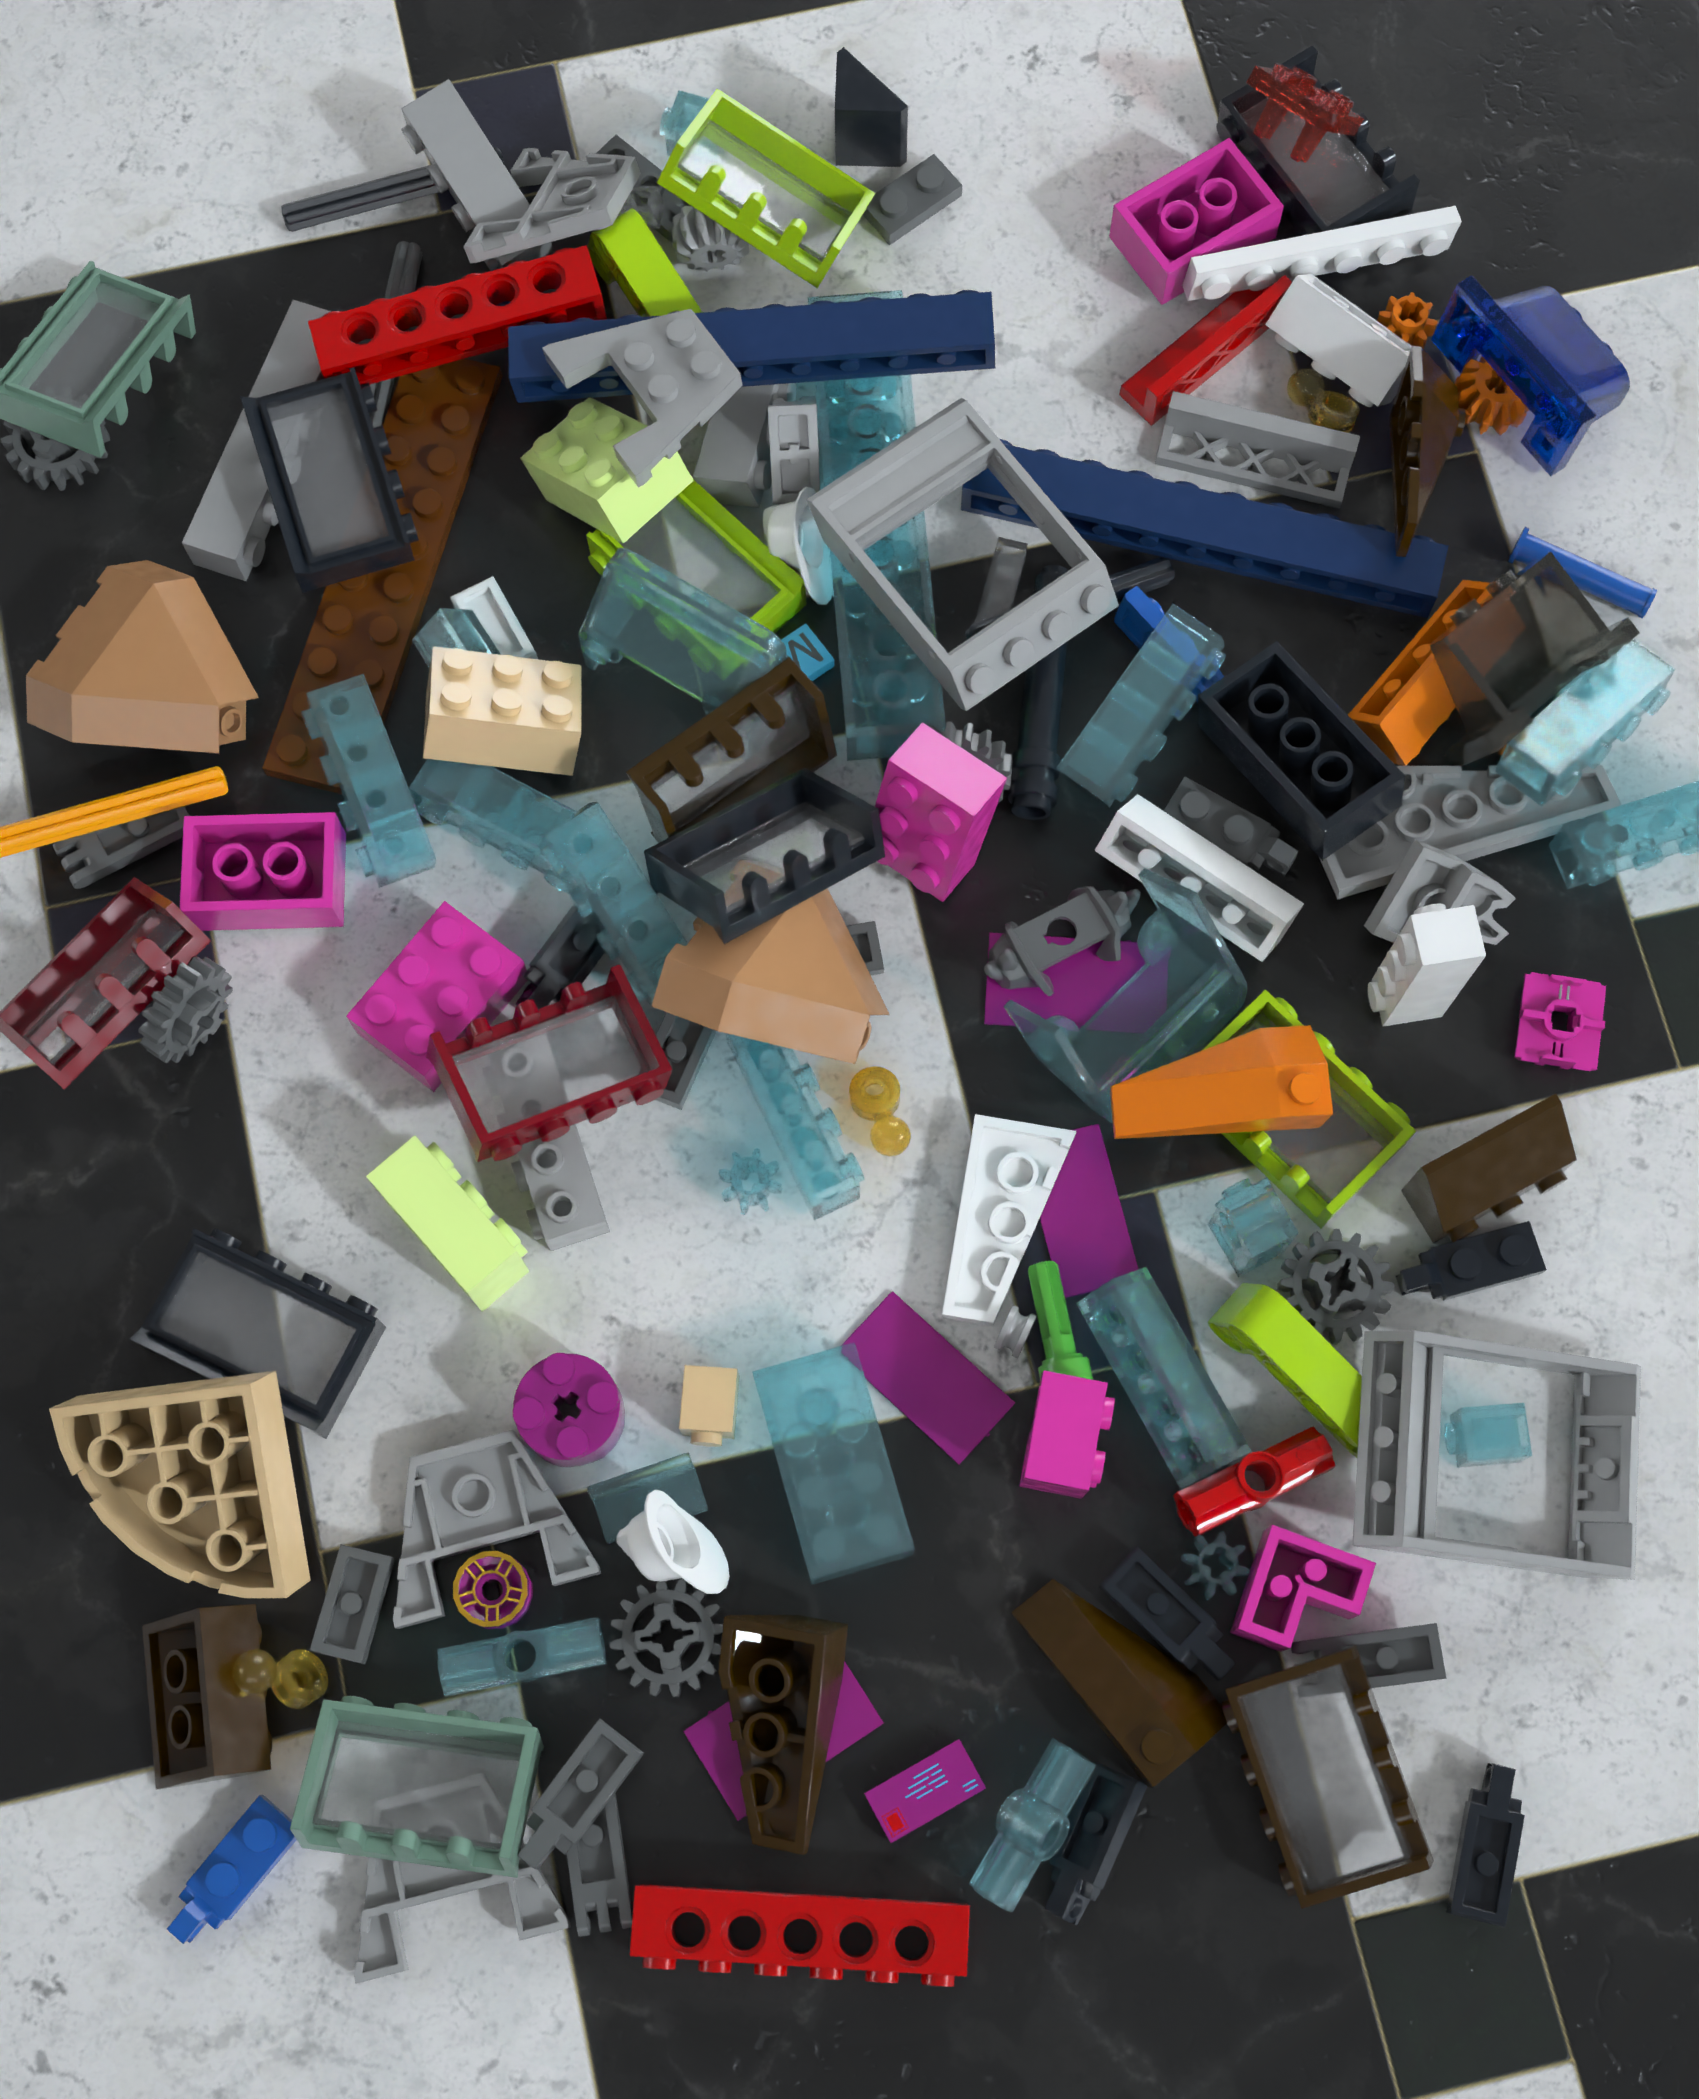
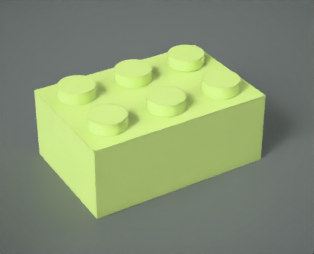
(583, 477)
(451, 1220)

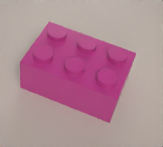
(1193, 212)
(935, 810)
(263, 871)
(434, 985)

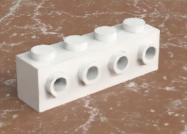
(1237, 898)
(1427, 964)

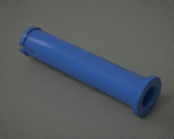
(1587, 575)

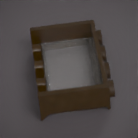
(736, 751)
(1327, 1778)

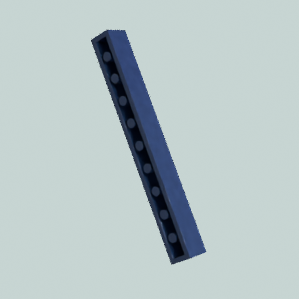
(792, 343)
(1222, 531)

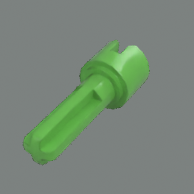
(1055, 1323)

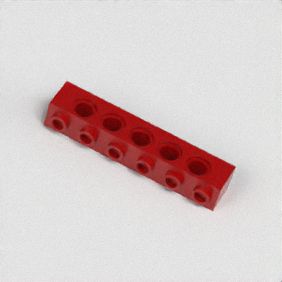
(444, 339)
(660, 1906)

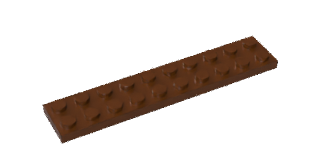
(372, 618)

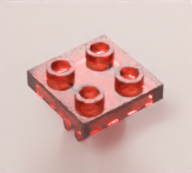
(1296, 92)

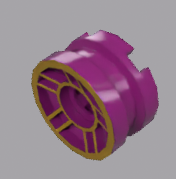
(472, 1598)

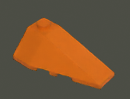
(1242, 1085)

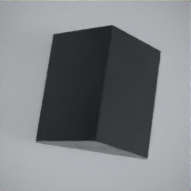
(868, 118)

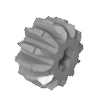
(704, 242)

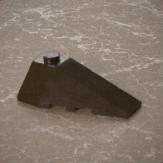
(1421, 436)
(1132, 1690)

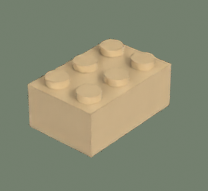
(502, 711)

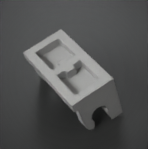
(793, 448)

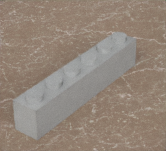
(237, 504)

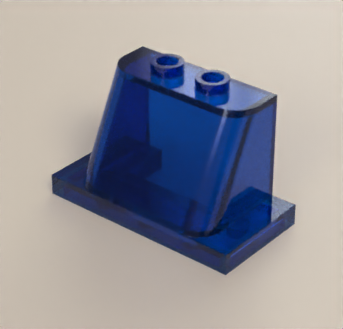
(1543, 356)

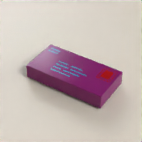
(925, 1791)

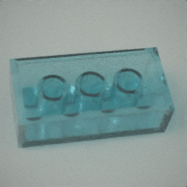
(833, 1463)

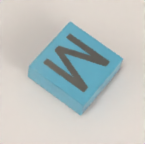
(808, 652)

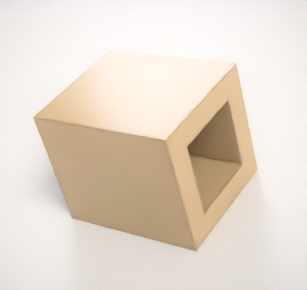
(709, 1404)

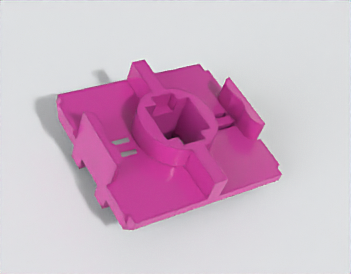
(1582, 1003)

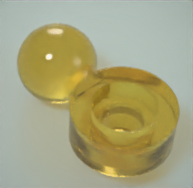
(1327, 408)
(889, 1133)
(295, 1678)

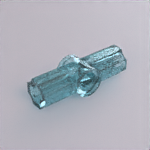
(487, 1663)
(1032, 1825)

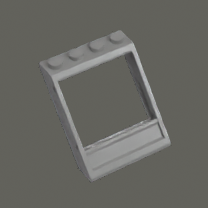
(911, 478)
(1402, 1454)

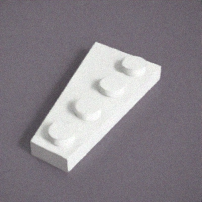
(1001, 1202)

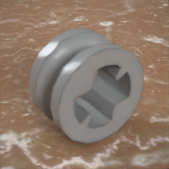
(1015, 1331)

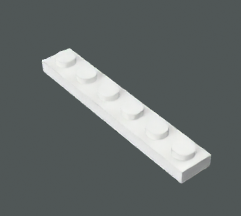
(1321, 253)

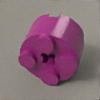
(563, 1380)

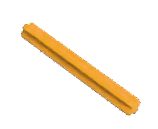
(112, 810)

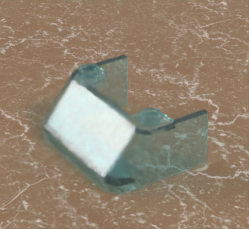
(675, 632)
(1157, 1015)

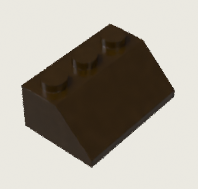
(1492, 1172)
(197, 1712)

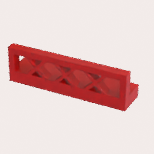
(1202, 350)

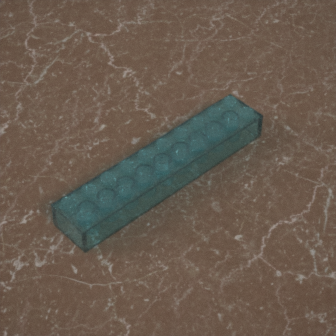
(881, 677)

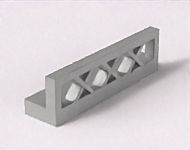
(1260, 434)

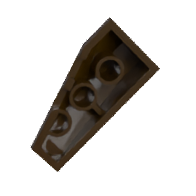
(783, 1703)

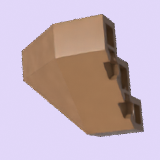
(142, 668)
(778, 984)

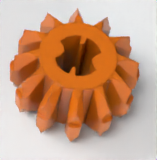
(1488, 398)

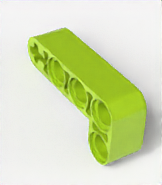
(639, 266)
(1269, 1328)

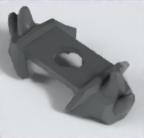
(1024, 953)

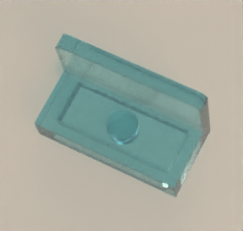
(625, 1495)

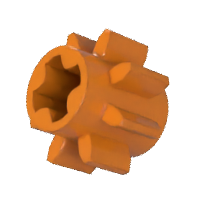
(1409, 319)

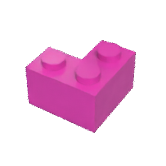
(1065, 1435)
(1292, 1573)

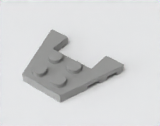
(571, 201)
(670, 370)
(473, 1500)
(404, 1885)

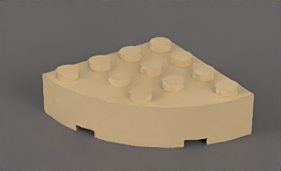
(194, 1479)

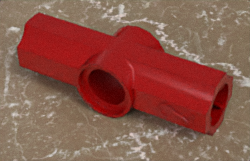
(1228, 1494)

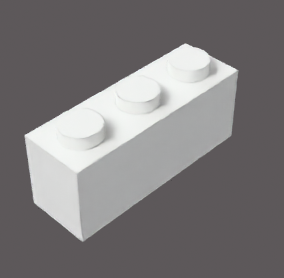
(1340, 340)

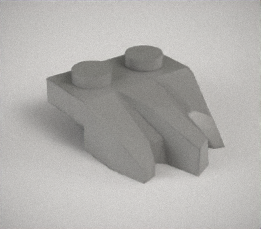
(1437, 878)

